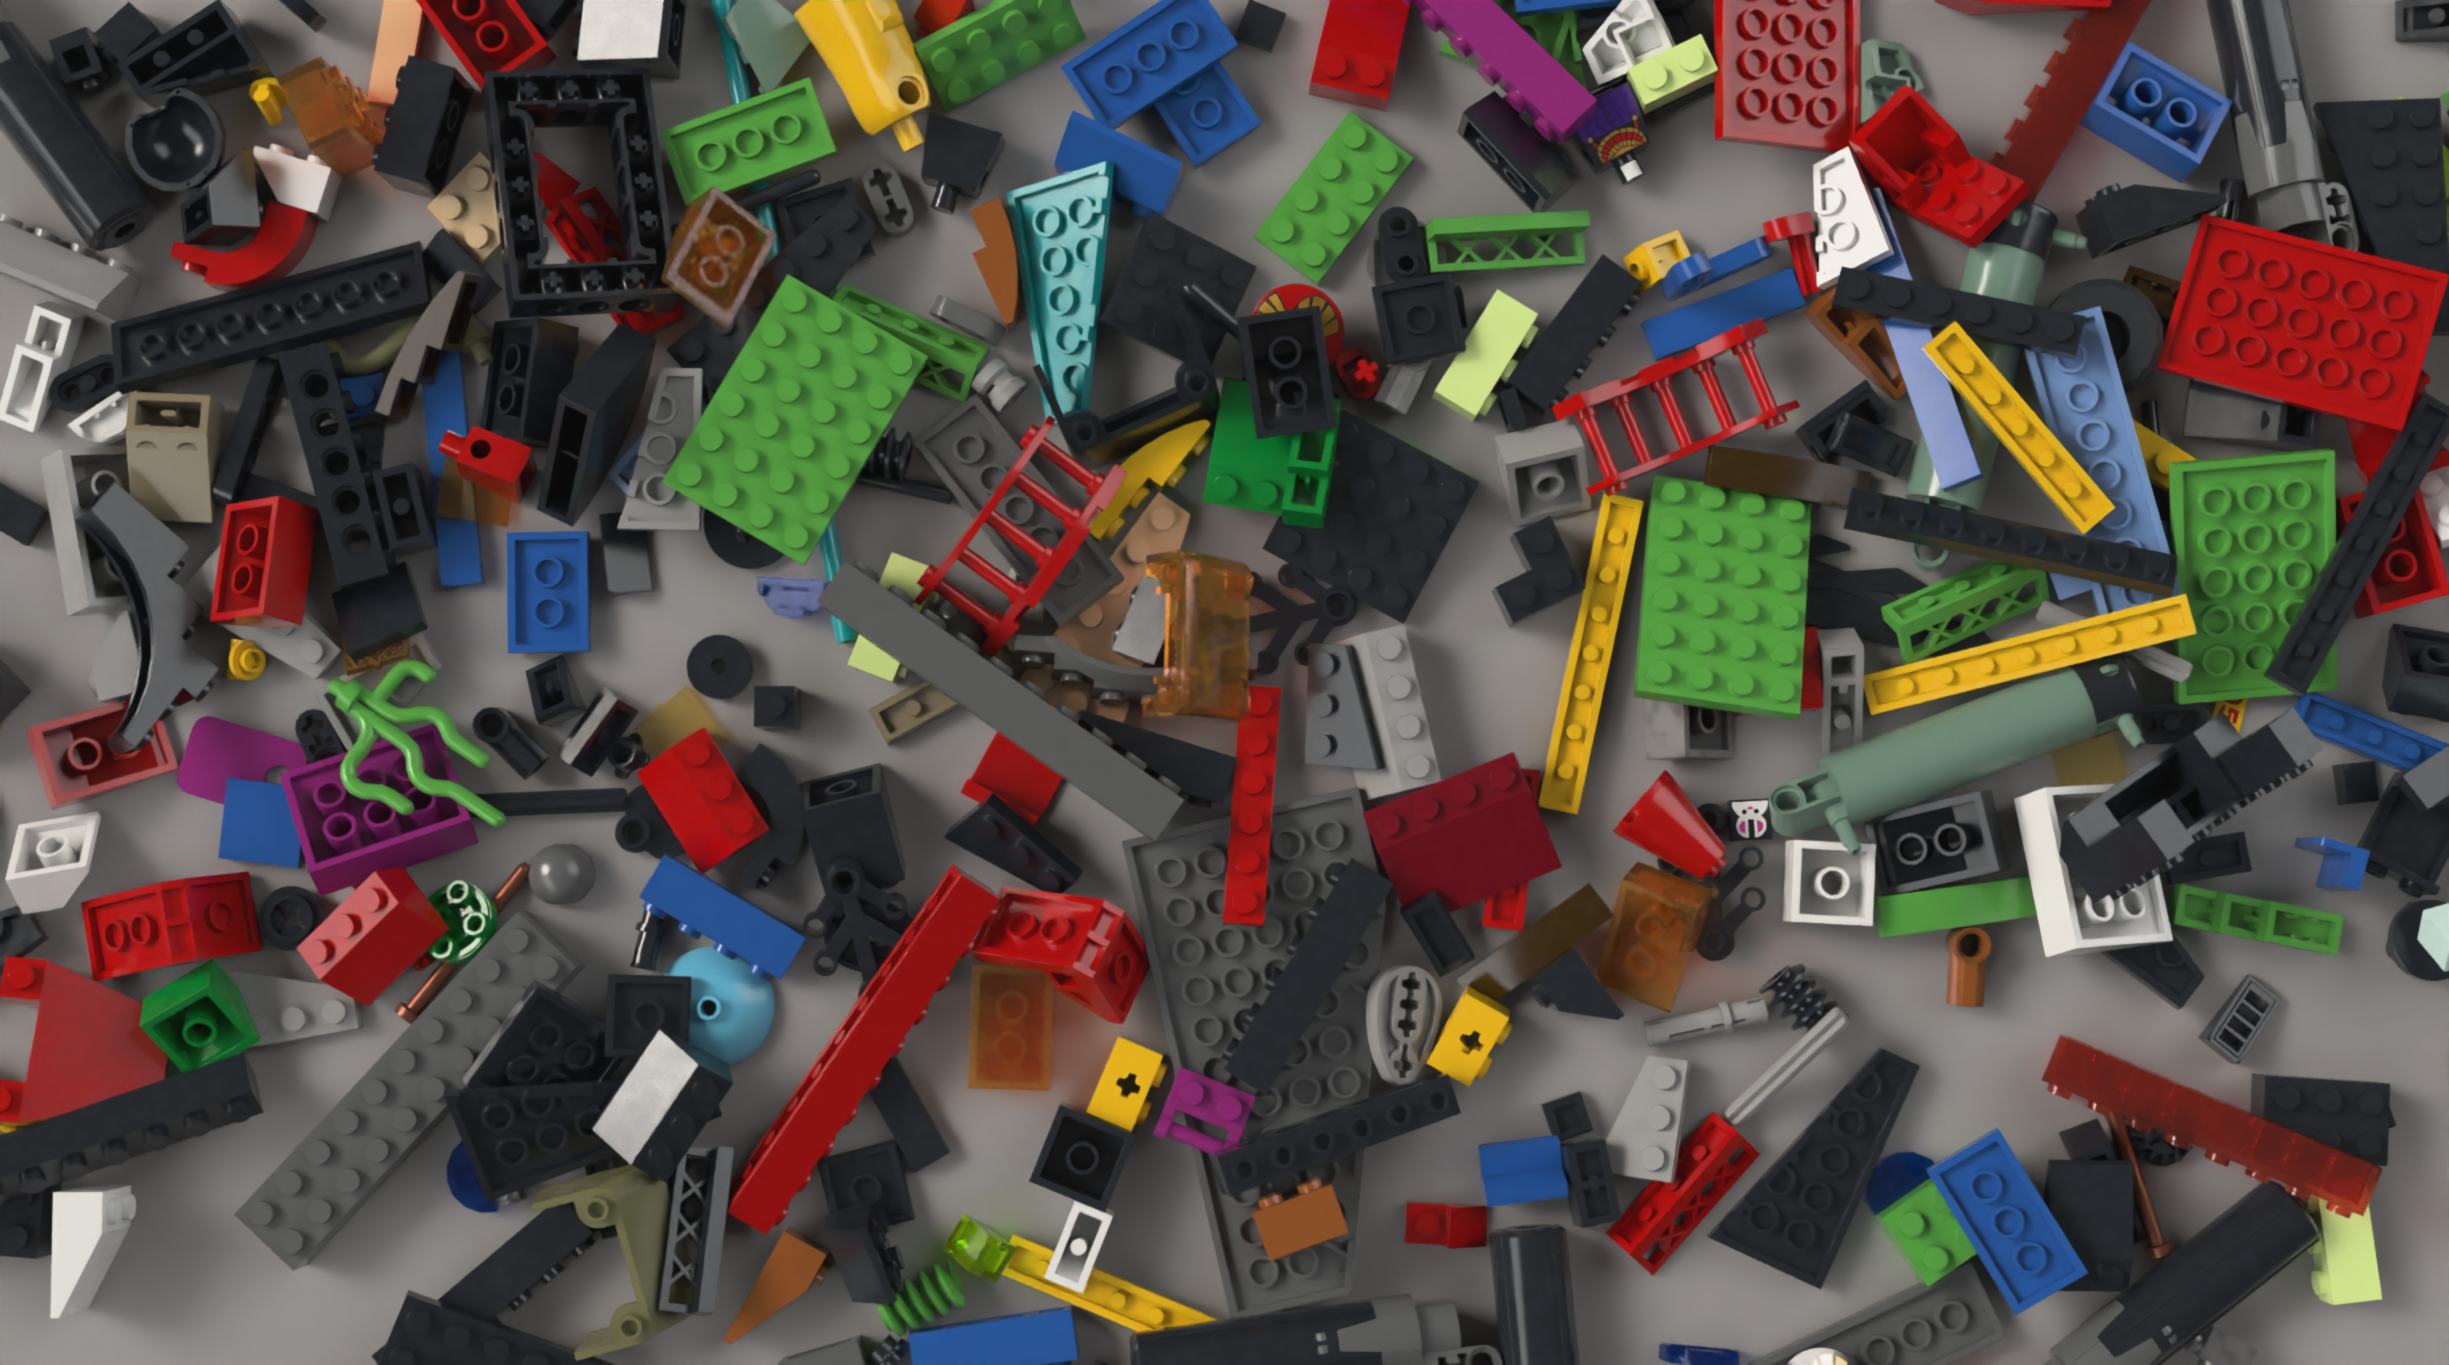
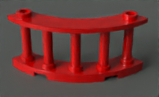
(1659, 379)
(1048, 558)

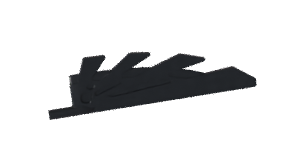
(1855, 599)

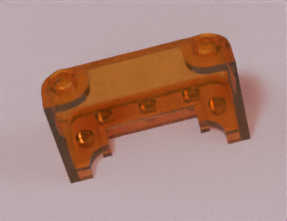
(1203, 638)

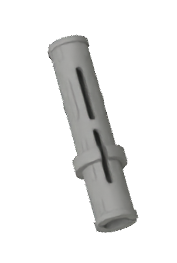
(1714, 1019)

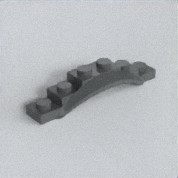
(1109, 682)

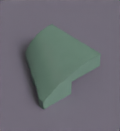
(766, 38)
(1883, 72)

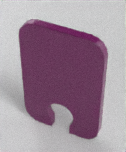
(228, 750)

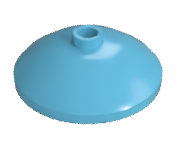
(742, 1002)

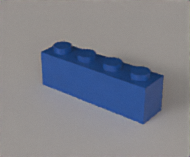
(722, 916)
(1011, 1339)

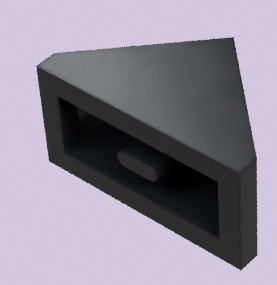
(554, 692)

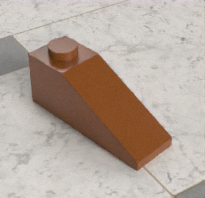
(786, 1276)

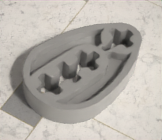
(1382, 1016)

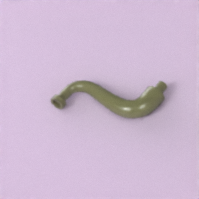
(386, 352)

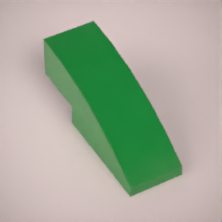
(1310, 475)

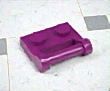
(1209, 1102)

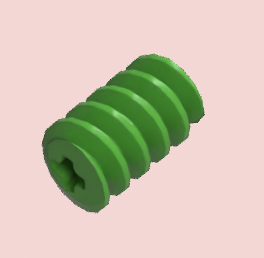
(924, 1300)

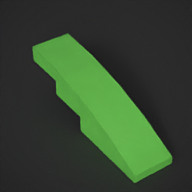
(1954, 906)
(2255, 919)

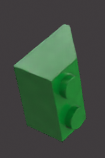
(199, 1018)

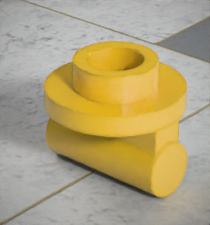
(269, 98)
(245, 660)

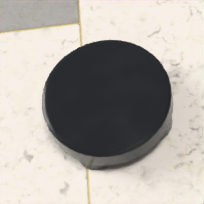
(2406, 949)

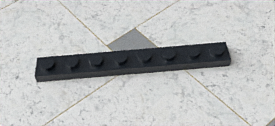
(2011, 542)
(2360, 546)

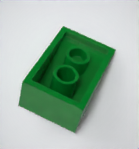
(1240, 468)

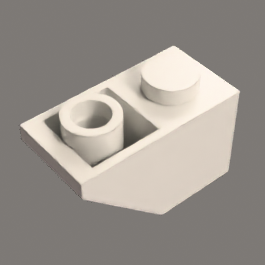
(299, 182)

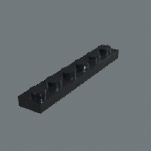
(1978, 315)

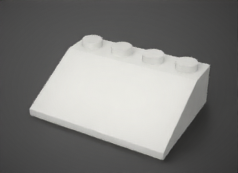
(2065, 912)

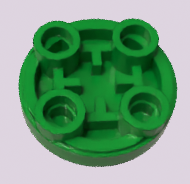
(470, 918)

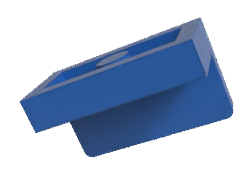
(2341, 865)
(1522, 1171)

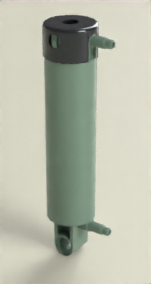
(2006, 268)
(1960, 747)

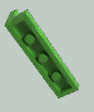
(1506, 227)
(941, 345)
(1965, 594)

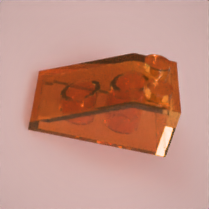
(716, 255)
(1652, 935)

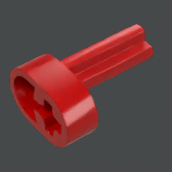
(1796, 230)
(1362, 381)

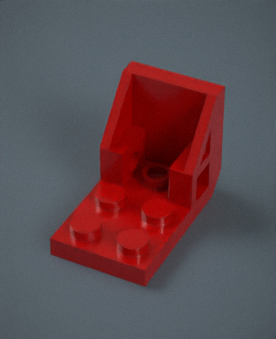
(1930, 171)
(170, 924)
(1076, 940)

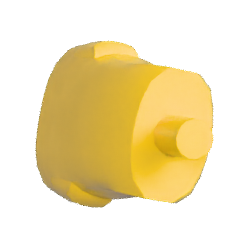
(871, 62)

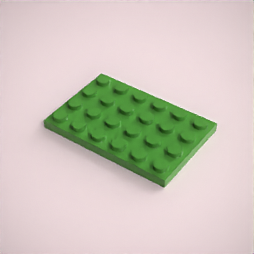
(795, 420)
(2248, 555)
(1723, 599)

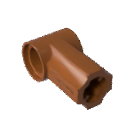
(1966, 972)

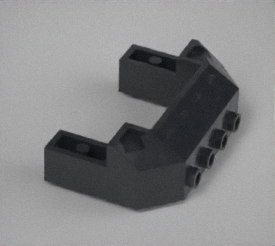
(2175, 797)

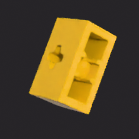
(1470, 1014)
(1109, 1102)

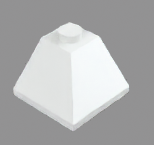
(51, 860)

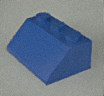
(2156, 112)
(1141, 174)

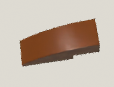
(998, 259)
(1861, 341)

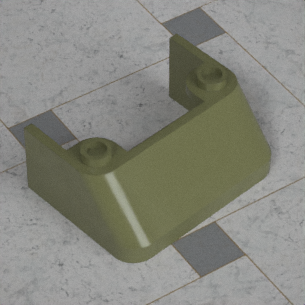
(640, 1212)

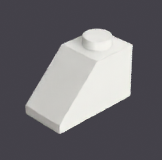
(1079, 1246)

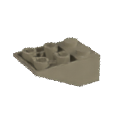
(174, 454)

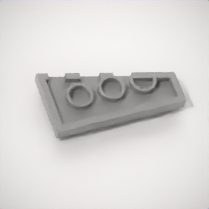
(671, 419)
(304, 647)

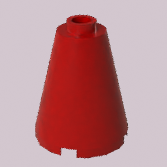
(1673, 829)

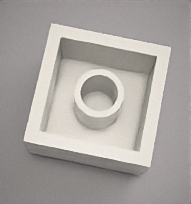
(1828, 883)

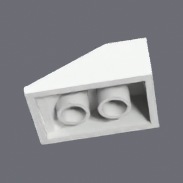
(85, 1238)

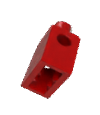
(506, 465)

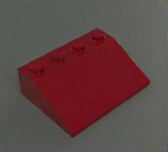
(1464, 836)

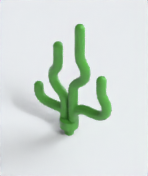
(373, 711)

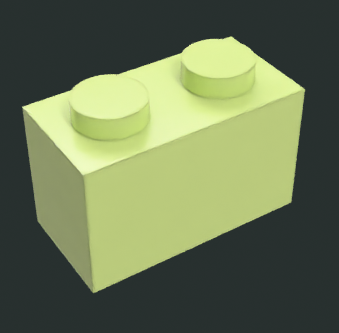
(1672, 74)

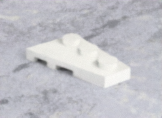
(1847, 218)

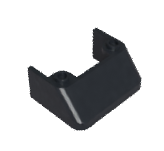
(1102, 441)

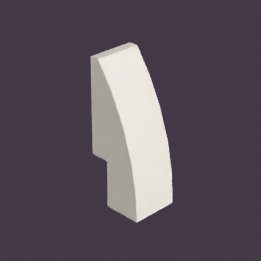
(37, 361)

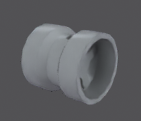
(999, 385)

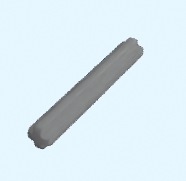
(2146, 656)
(1787, 1067)

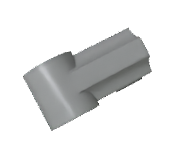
(1401, 386)

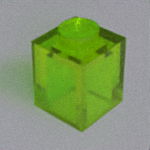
(979, 1248)

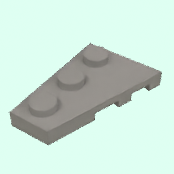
(347, 726)
(294, 1008)
(1651, 1121)

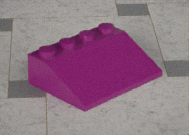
(353, 837)

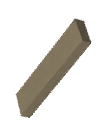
(924, 703)

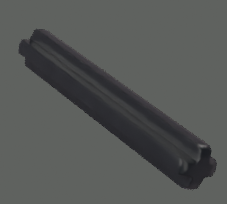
(557, 801)

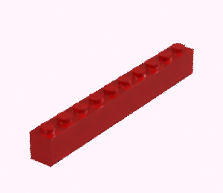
(861, 1049)

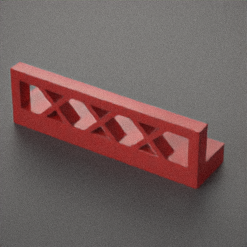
(583, 241)
(1657, 1207)

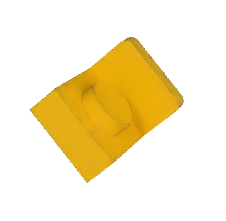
(1654, 259)

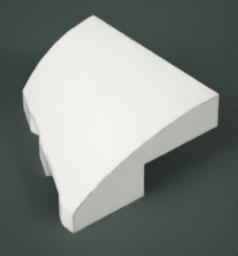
(1626, 39)

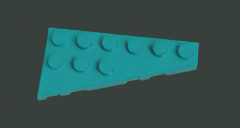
(1061, 259)

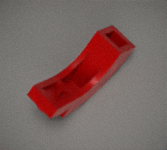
(269, 256)

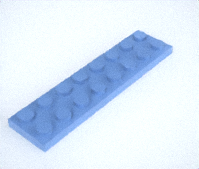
(2092, 420)

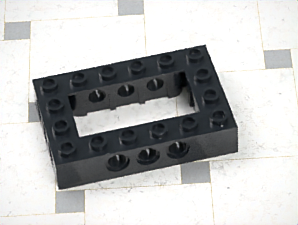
(578, 98)

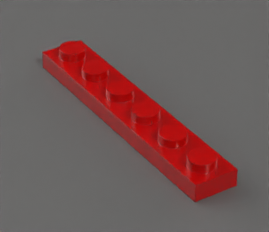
(1252, 809)

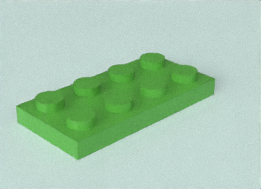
(995, 46)
(750, 141)
(1333, 198)

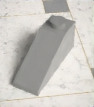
(1842, 689)

